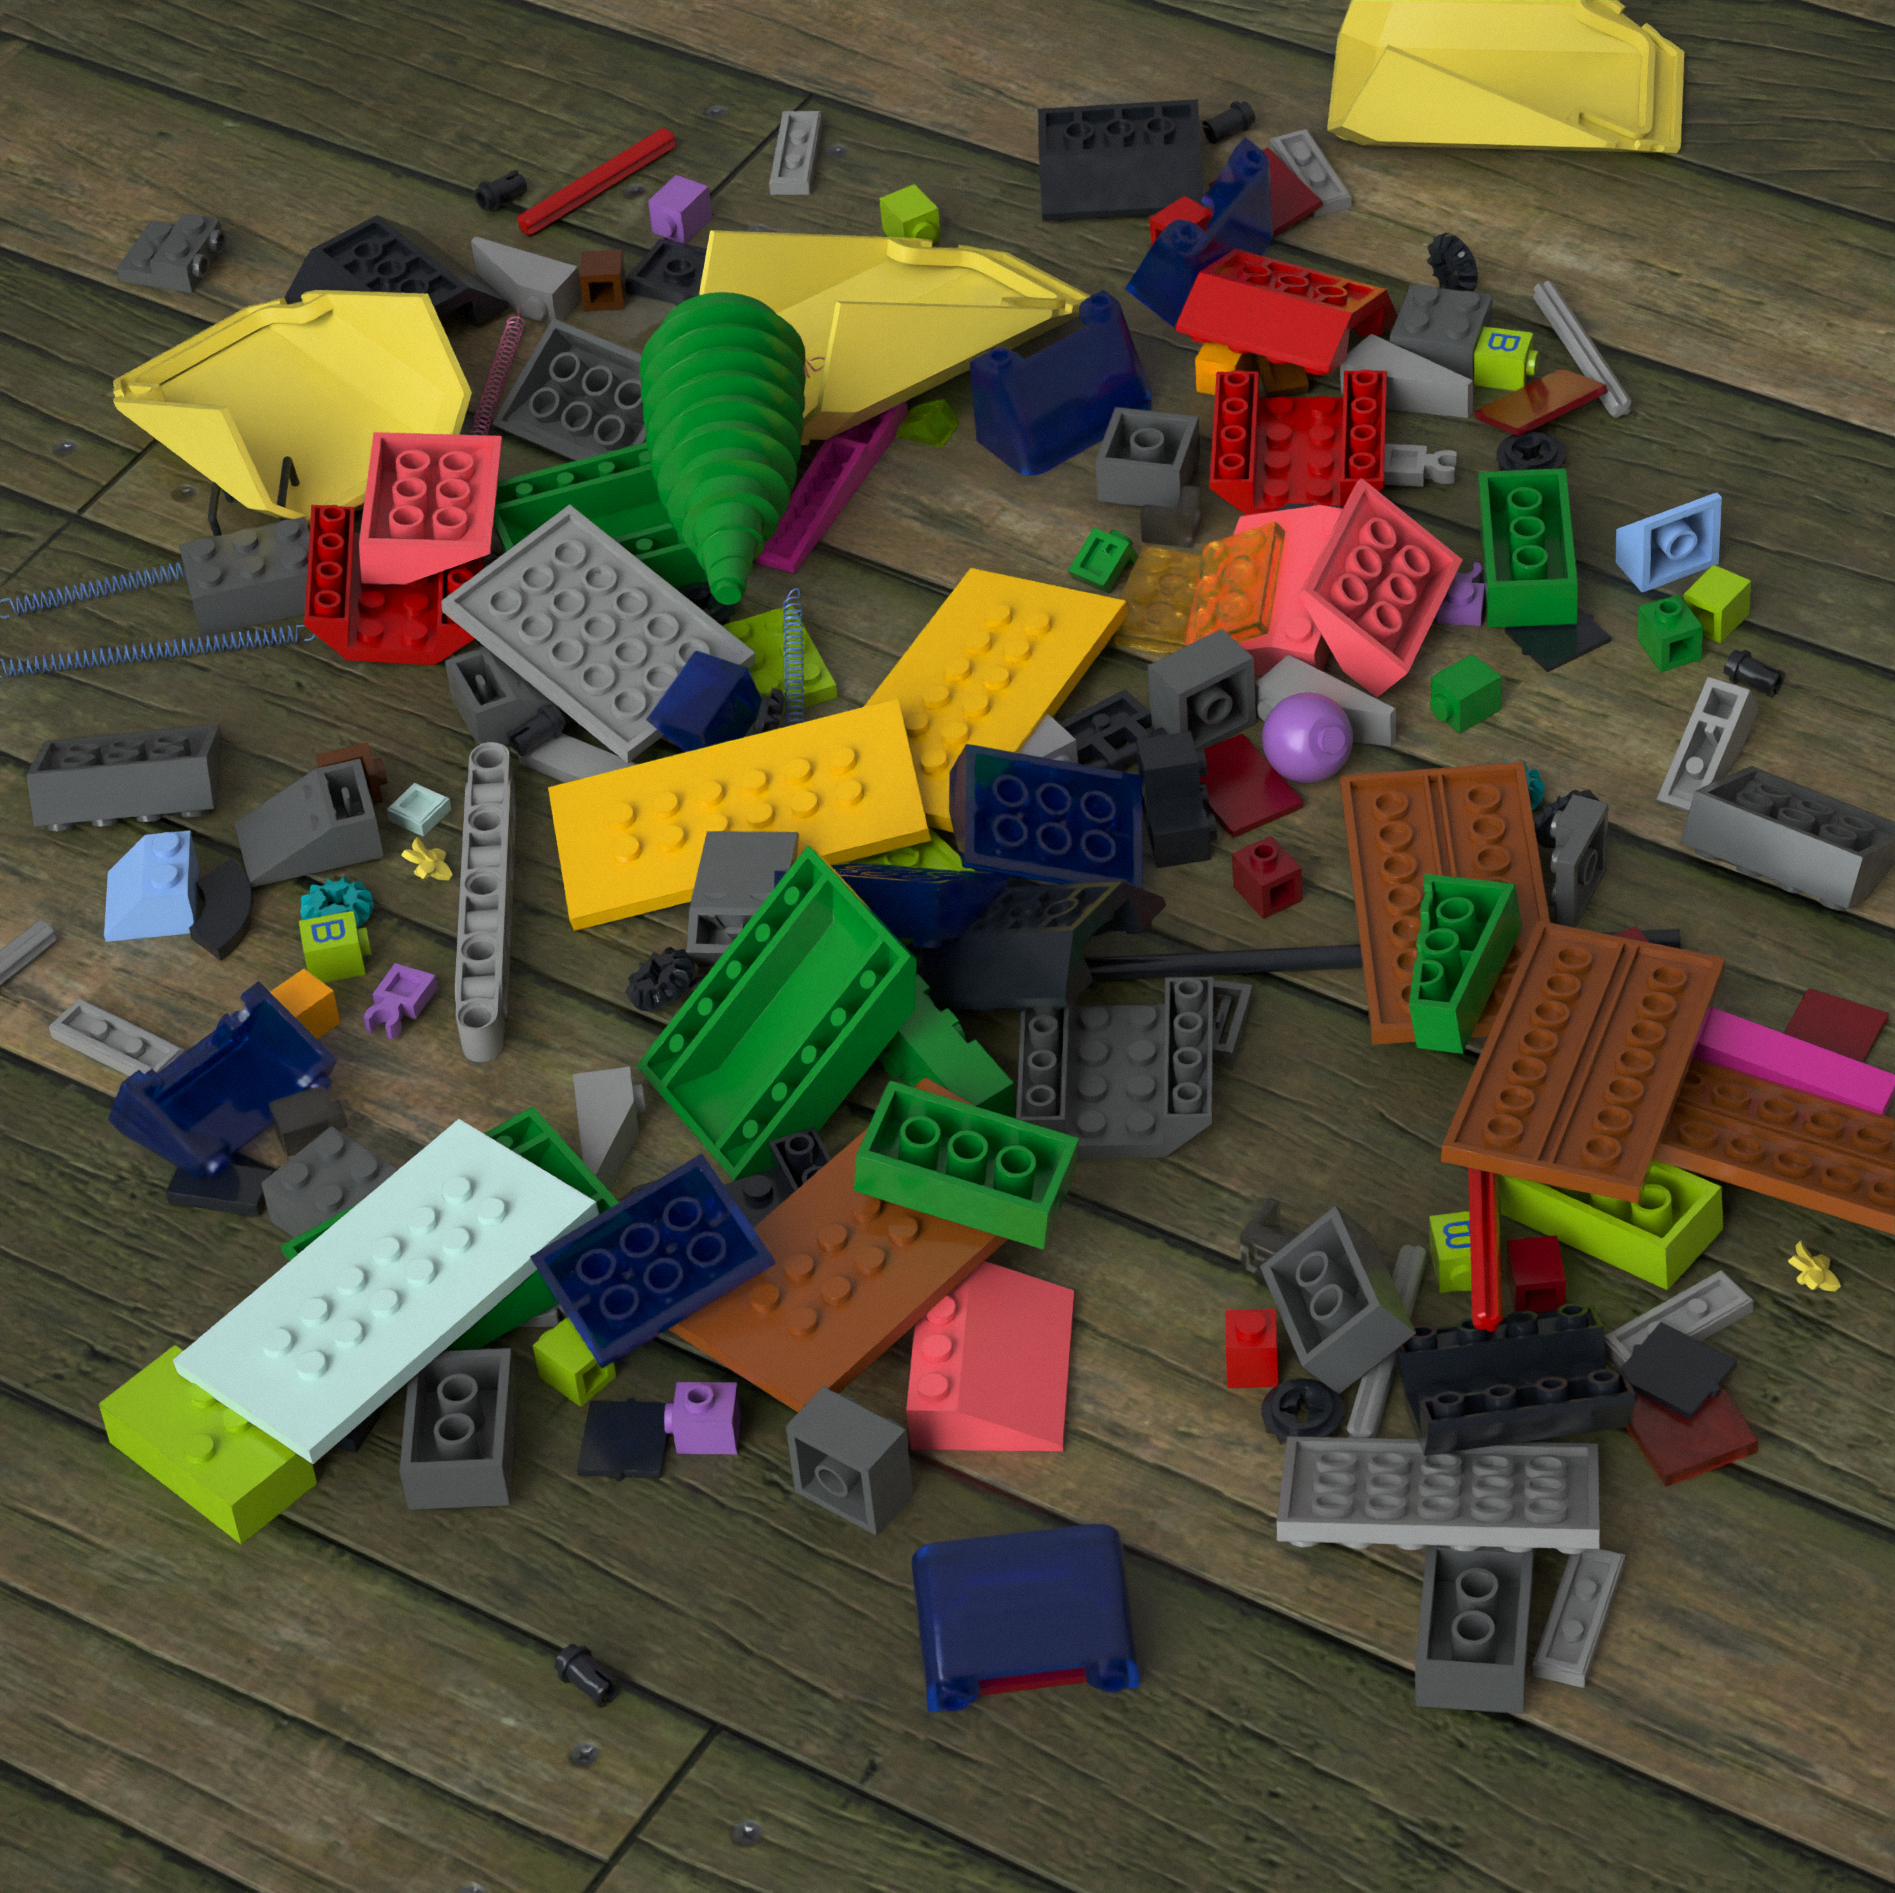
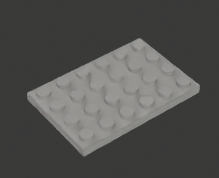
(589, 627)
(1463, 1499)

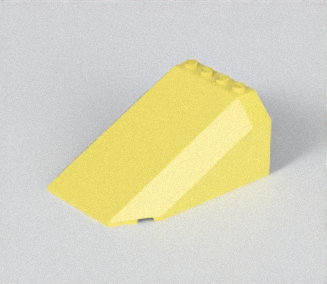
(1505, 77)
(885, 311)
(301, 386)

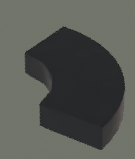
(226, 910)

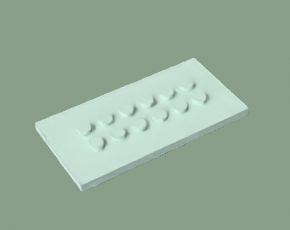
(384, 1290)

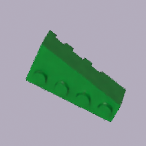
(1460, 955)
(936, 1048)

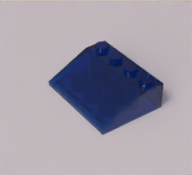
(1046, 818)
(920, 900)
(651, 1261)

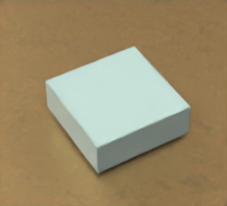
(419, 809)

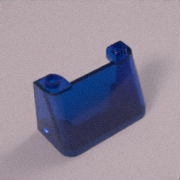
(1238, 221)
(1062, 396)
(221, 1087)
(1023, 1610)

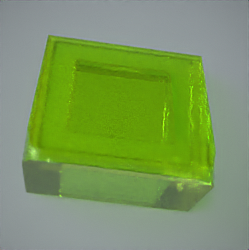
(929, 424)

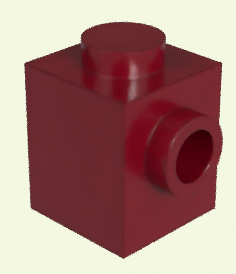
(1267, 877)

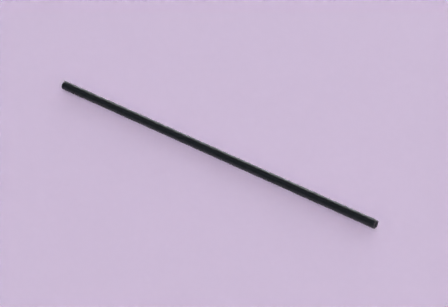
(1250, 960)

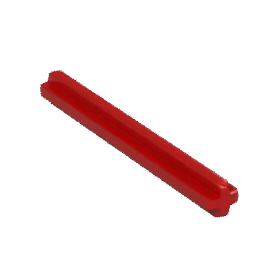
(596, 181)
(1485, 1250)

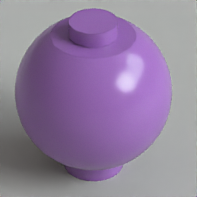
(1307, 737)

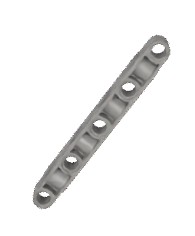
(485, 903)

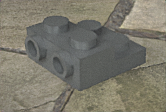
(174, 253)
(1578, 856)

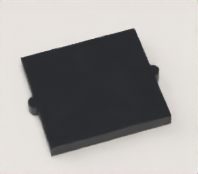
(1559, 644)
(1677, 1370)
(623, 1440)

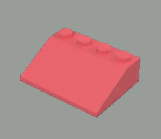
(427, 504)
(1377, 588)
(1291, 625)
(992, 1365)

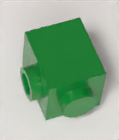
(1670, 633)
(1466, 693)

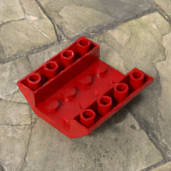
(1282, 311)
(1296, 447)
(376, 619)

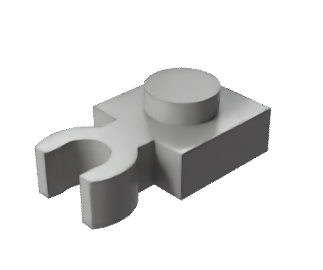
(1411, 465)

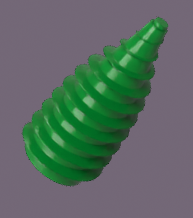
(724, 428)

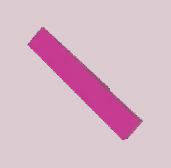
(827, 488)
(1793, 1062)

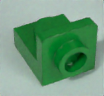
(1103, 559)

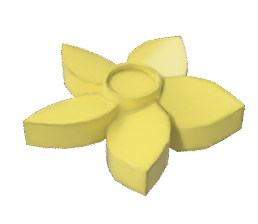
(429, 861)
(1815, 1269)

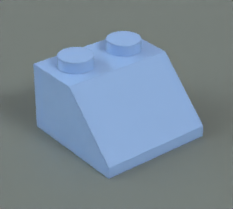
(1671, 543)
(153, 889)

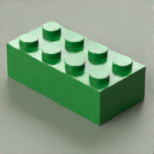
(1527, 548)
(966, 1164)

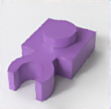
(1464, 599)
(399, 994)

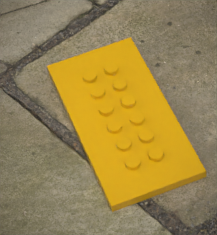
(992, 671)
(639, 832)

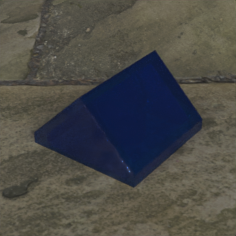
(707, 703)

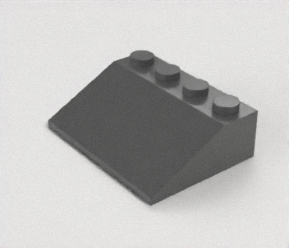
(576, 396)
(125, 776)
(1792, 836)

